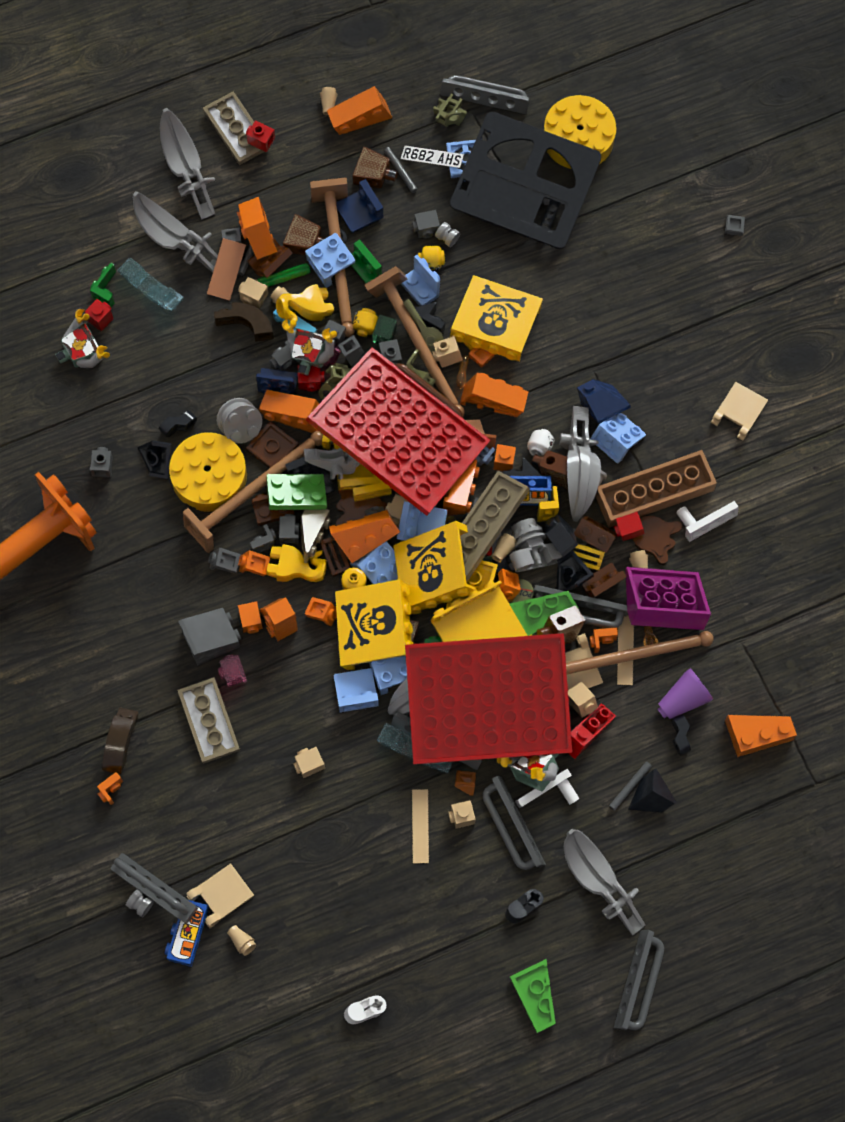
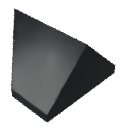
(157, 458)
(571, 572)
(652, 794)

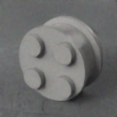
(239, 420)

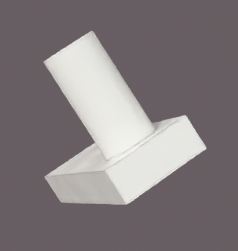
(696, 529)
(563, 784)

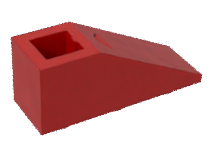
(589, 729)

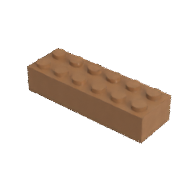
(656, 487)

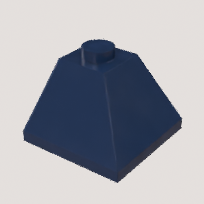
(602, 400)

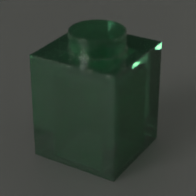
(384, 329)

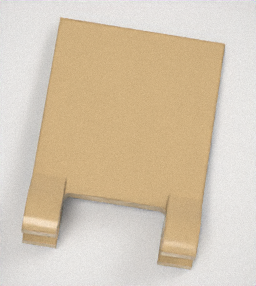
(741, 407)
(588, 677)
(222, 894)

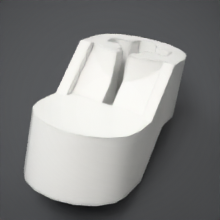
(374, 1007)

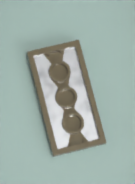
(231, 124)
(208, 720)

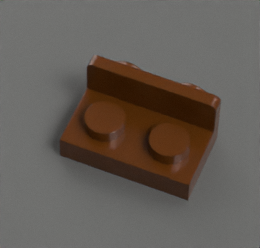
(267, 265)
(262, 511)
(595, 533)
(603, 580)

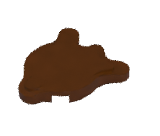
(354, 510)
(657, 537)

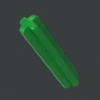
(285, 275)

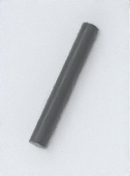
(397, 165)
(244, 265)
(630, 786)

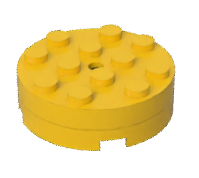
(583, 122)
(207, 471)

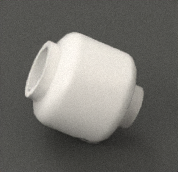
(540, 442)

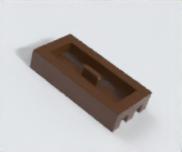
(340, 570)

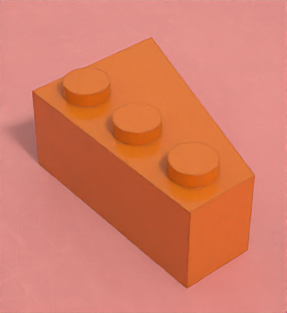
(359, 111)
(256, 228)
(494, 394)
(288, 409)
(458, 496)
(364, 534)
(279, 619)
(758, 732)

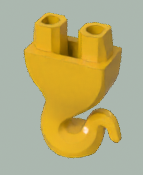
(307, 304)
(292, 565)

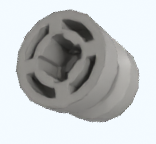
(447, 234)
(139, 902)

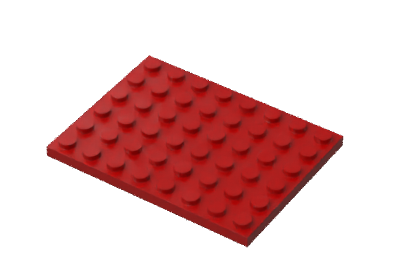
(398, 431)
(488, 698)

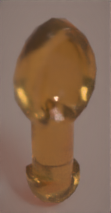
(461, 377)
(649, 638)

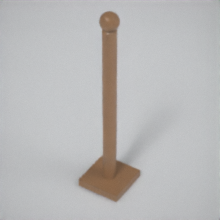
(330, 191)
(386, 284)
(200, 529)
(704, 638)

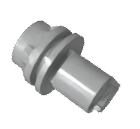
(532, 551)

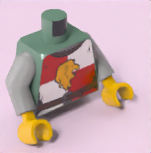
(80, 344)
(309, 347)
(532, 770)

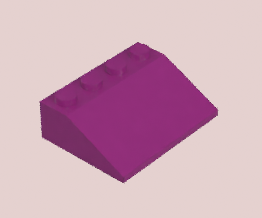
(666, 598)

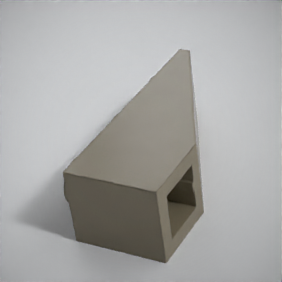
(311, 528)

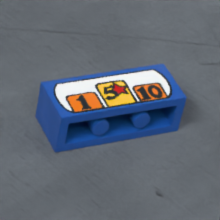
(539, 489)
(187, 937)

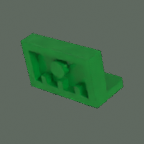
(365, 263)

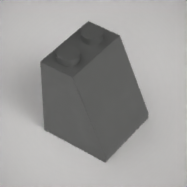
(210, 635)

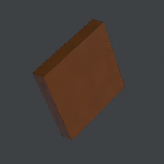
(271, 445)

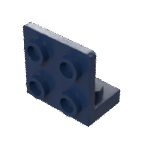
(360, 208)
(277, 381)

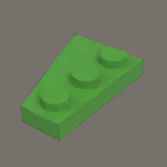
(535, 612)
(535, 994)

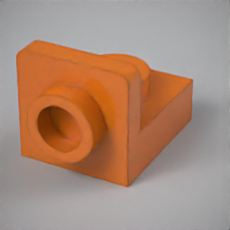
(254, 563)
(510, 584)
(322, 611)
(605, 636)
(111, 784)

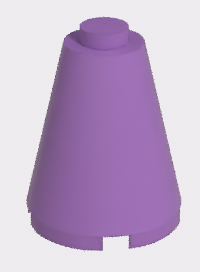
(684, 696)

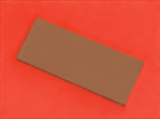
(226, 269)

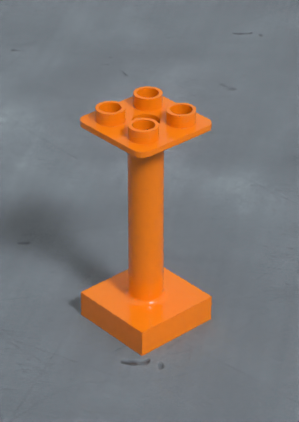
(57, 517)

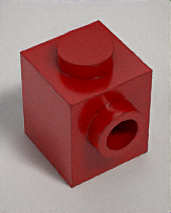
(260, 136)
(99, 314)
(312, 381)
(629, 526)

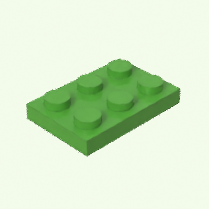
(296, 492)

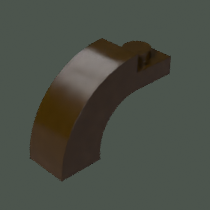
(247, 315)
(118, 740)

